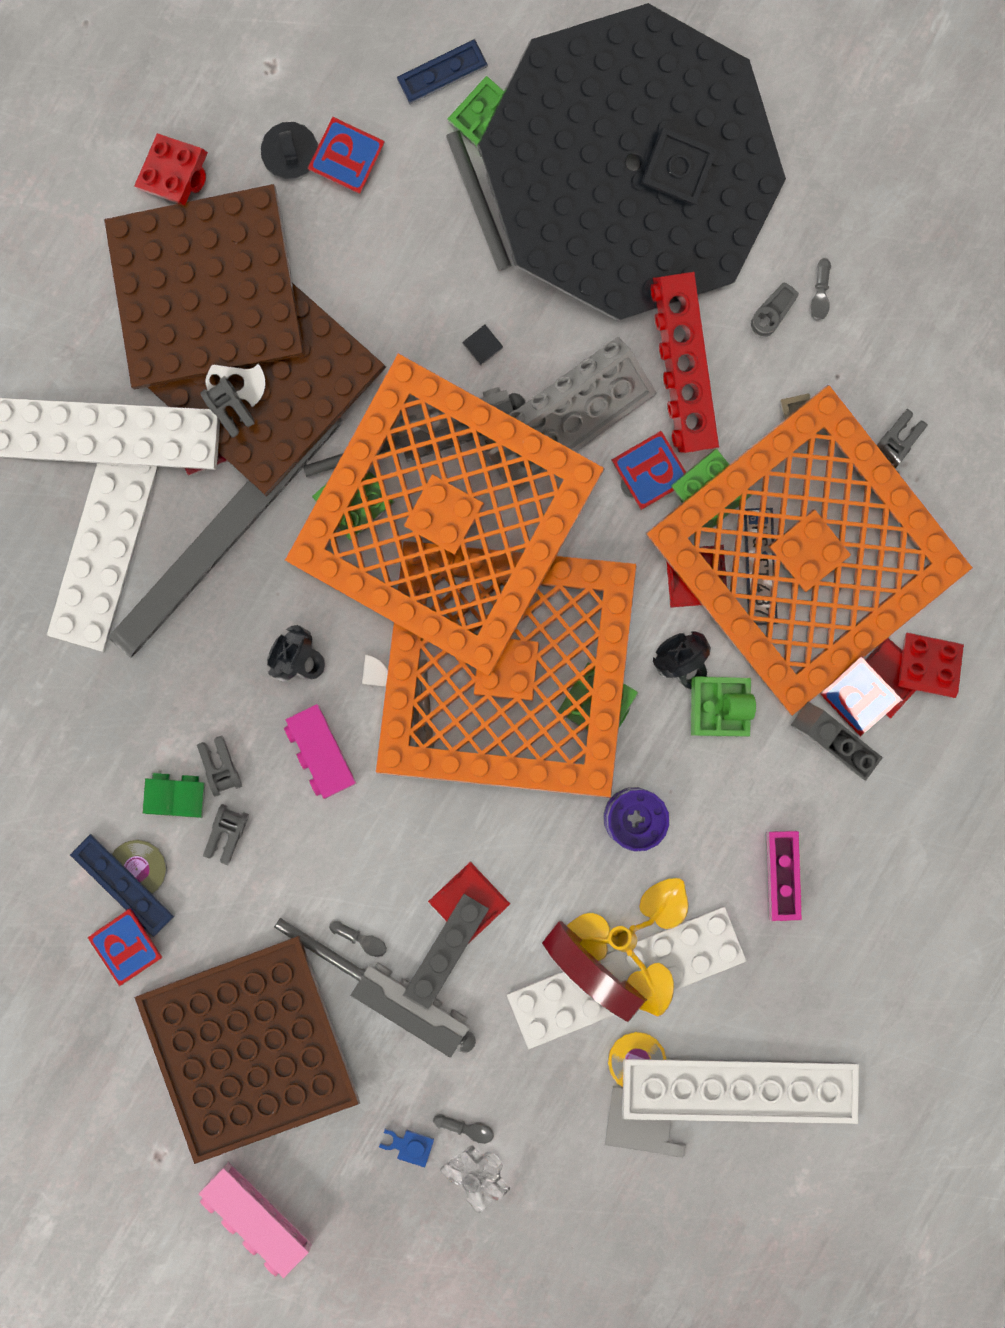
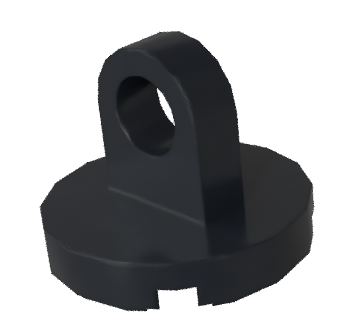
(288, 150)
(291, 652)
(682, 656)

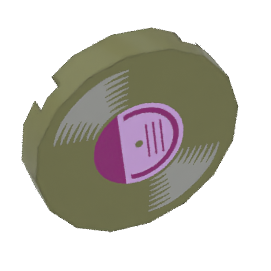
(144, 862)

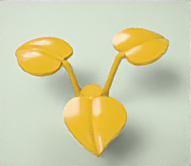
(662, 903)

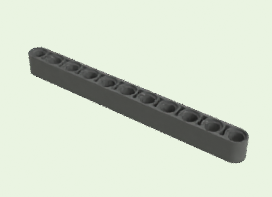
(201, 558)

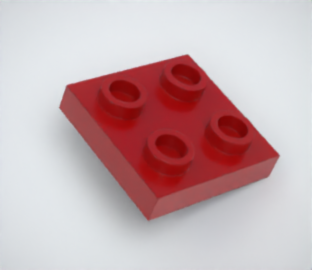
(172, 170)
(931, 665)

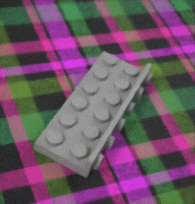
(581, 404)

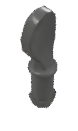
(820, 304)
(371, 945)
(477, 1132)

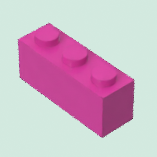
(319, 752)
(784, 875)

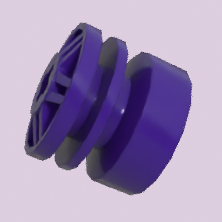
(645, 833)

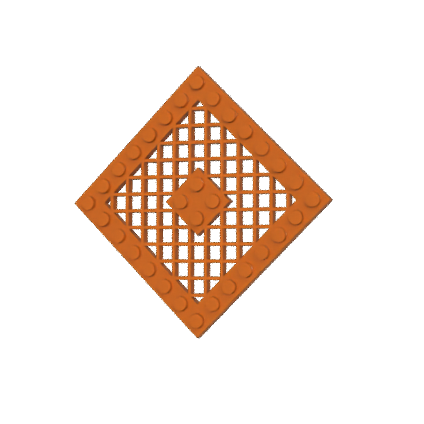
(444, 514)
(809, 550)
(515, 680)

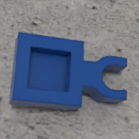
(413, 1147)

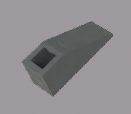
(836, 740)

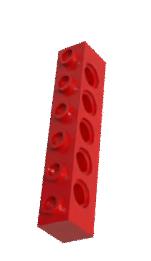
(704, 434)

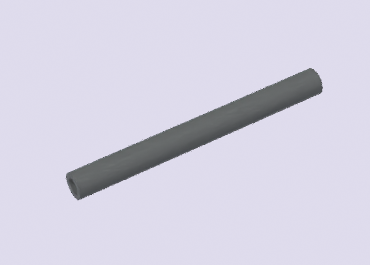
(478, 200)

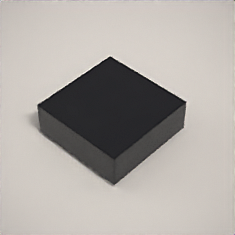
(482, 345)

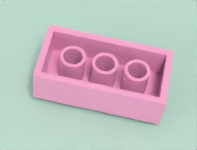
(255, 1220)

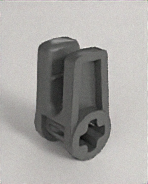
(775, 308)
(226, 395)
(896, 449)
(225, 771)
(233, 830)

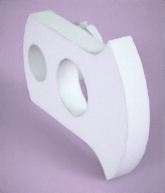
(253, 381)

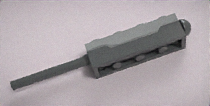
(494, 396)
(384, 995)

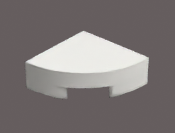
(374, 672)

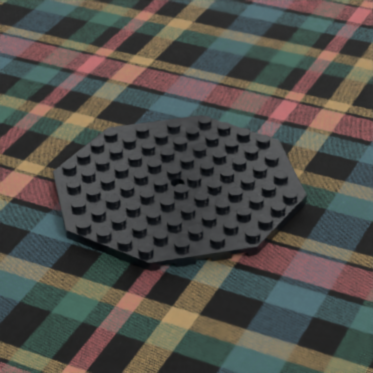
(563, 147)

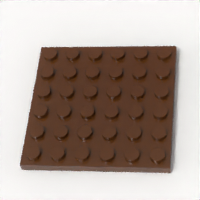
(203, 286)
(298, 401)
(247, 1050)

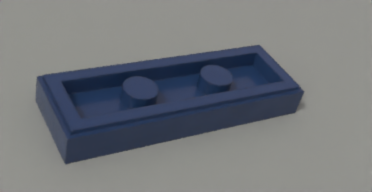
(442, 71)

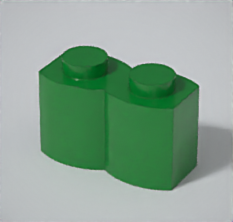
(173, 797)

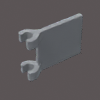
(639, 1134)

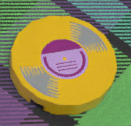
(633, 1046)

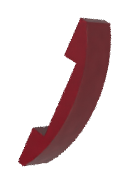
(591, 975)

